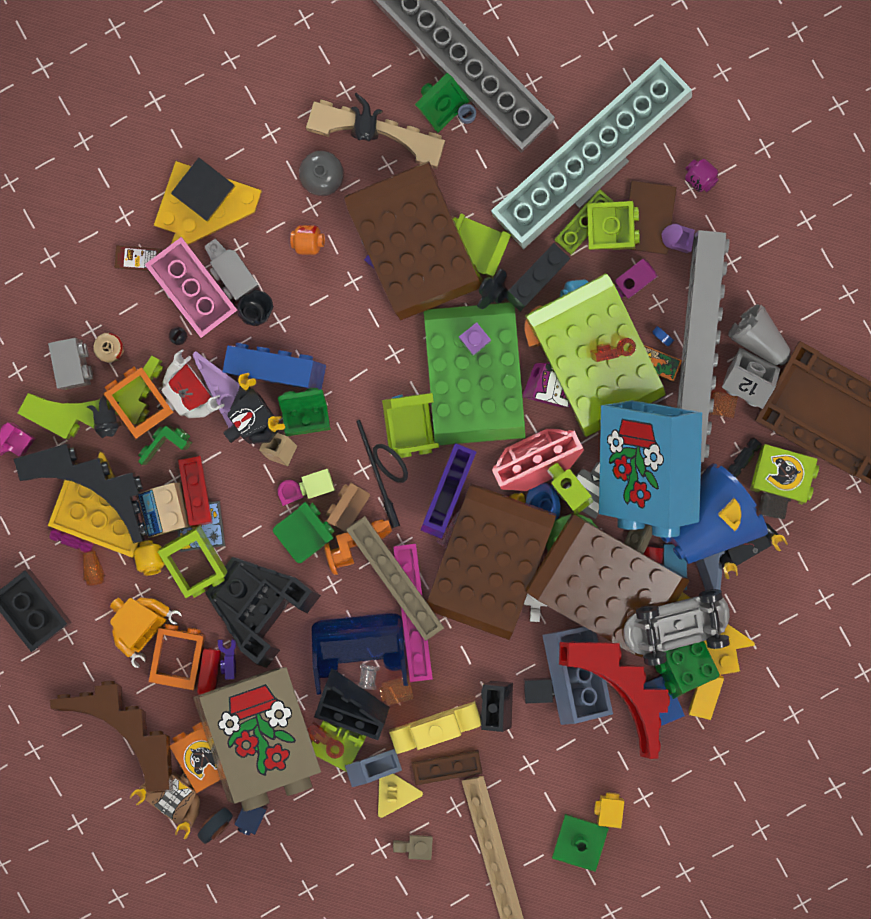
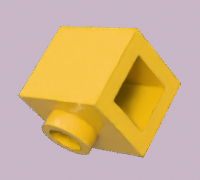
(609, 810)

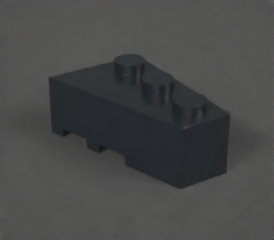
(351, 707)

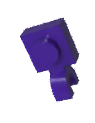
(228, 665)

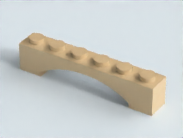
(327, 119)

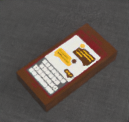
(134, 257)

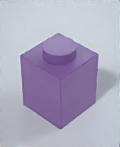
(474, 339)

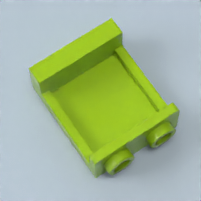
(409, 424)

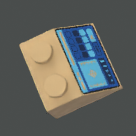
(163, 509)

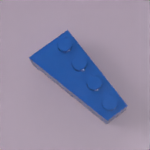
(274, 367)

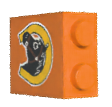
(195, 758)

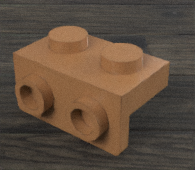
(349, 506)

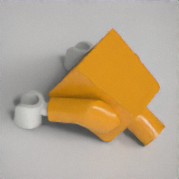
(137, 623)

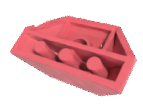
(527, 461)

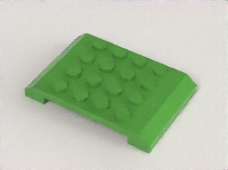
(476, 394)

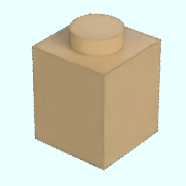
(279, 449)

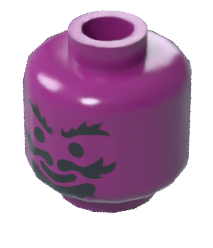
(701, 175)

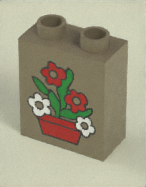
(258, 738)

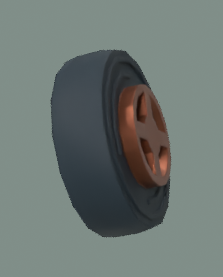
(215, 825)

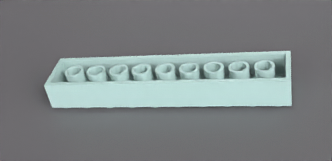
(592, 153)

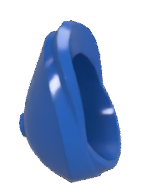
(544, 497)

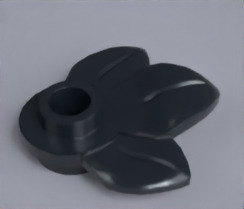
(493, 289)

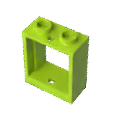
(196, 534)

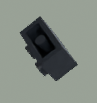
(496, 706)

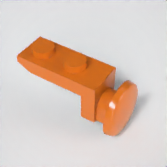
(342, 555)

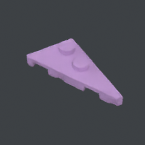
(218, 384)

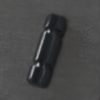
(744, 457)

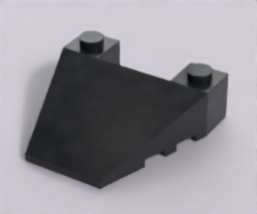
(252, 602)

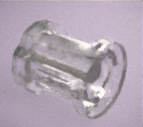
(368, 676)

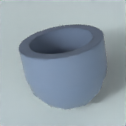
(464, 110)

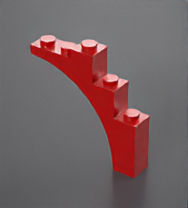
(628, 681)

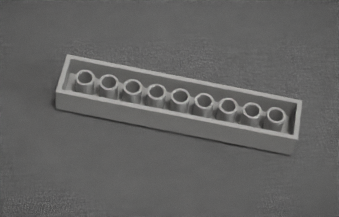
(472, 66)
(701, 327)

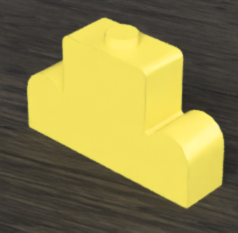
(435, 728)

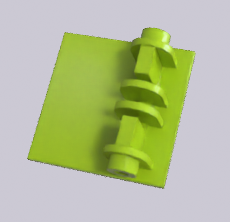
(351, 740)

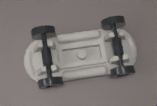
(678, 625)

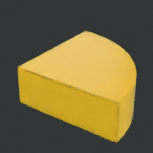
(731, 514)

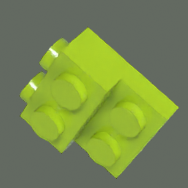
(612, 225)

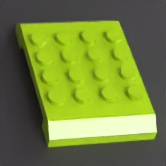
(573, 328)

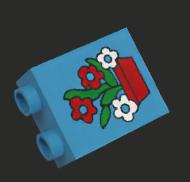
(650, 466)

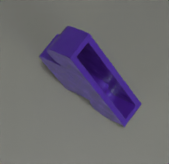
(448, 491)

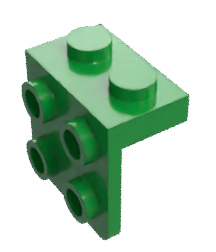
(304, 412)
(176, 436)
(303, 532)
(687, 668)

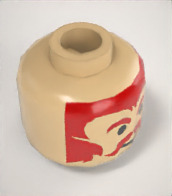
(115, 352)

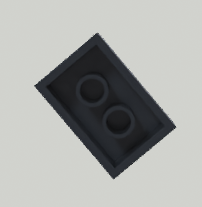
(31, 610)

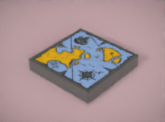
(213, 531)

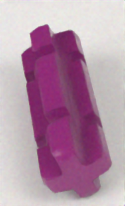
(71, 540)

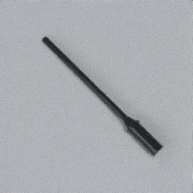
(388, 505)

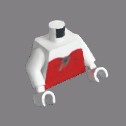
(186, 391)

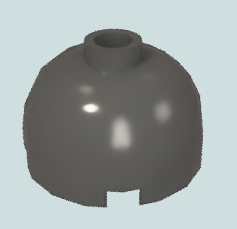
(321, 173)

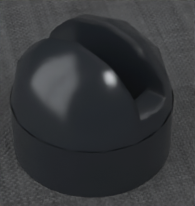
(182, 337)

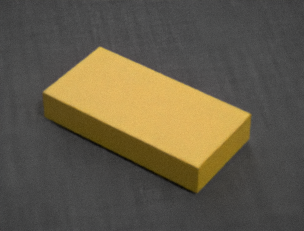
(705, 699)

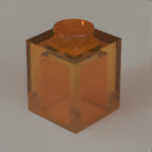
(724, 405)
(395, 692)

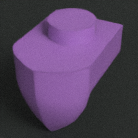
(678, 237)

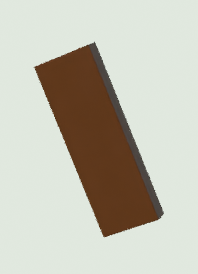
(447, 767)

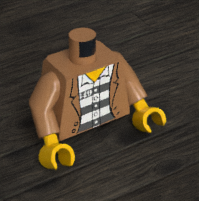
(179, 805)

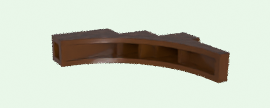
(151, 750)

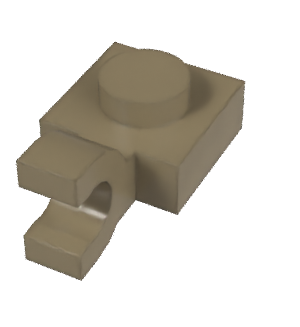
(417, 847)

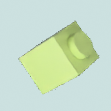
(317, 484)

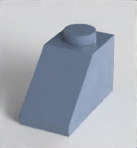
(373, 768)

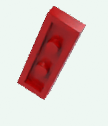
(195, 491)

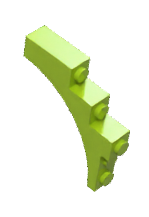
(64, 417)

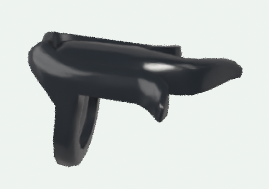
(365, 124)
(104, 419)

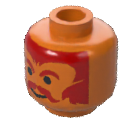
(307, 239)

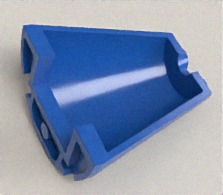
(712, 533)

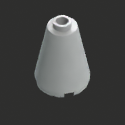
(760, 336)

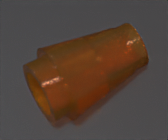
(92, 569)

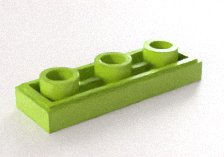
(575, 231)

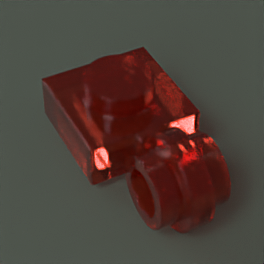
(607, 352)
(318, 735)

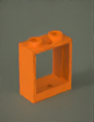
(151, 421)
(174, 680)

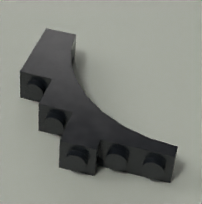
(117, 491)

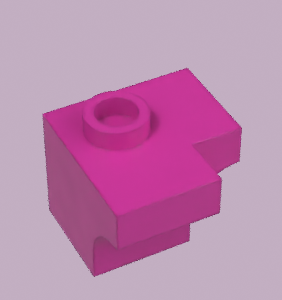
(14, 439)

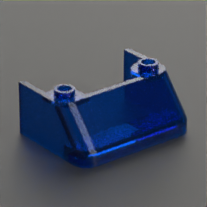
(357, 641)

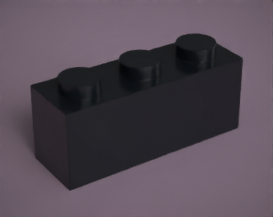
(537, 277)

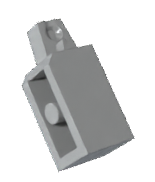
(231, 270)

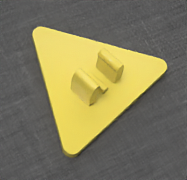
(395, 794)

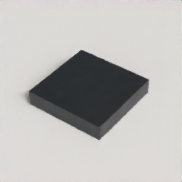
(203, 189)

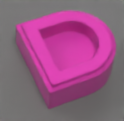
(289, 492)

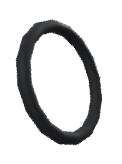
(396, 456)

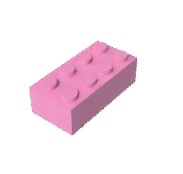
(191, 287)

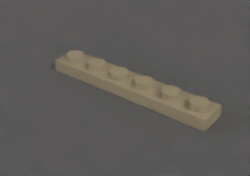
(395, 578)

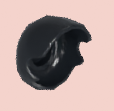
(255, 308)

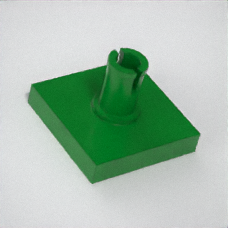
(441, 102)
(580, 842)

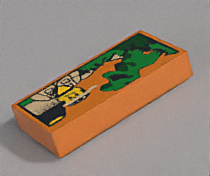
(664, 364)

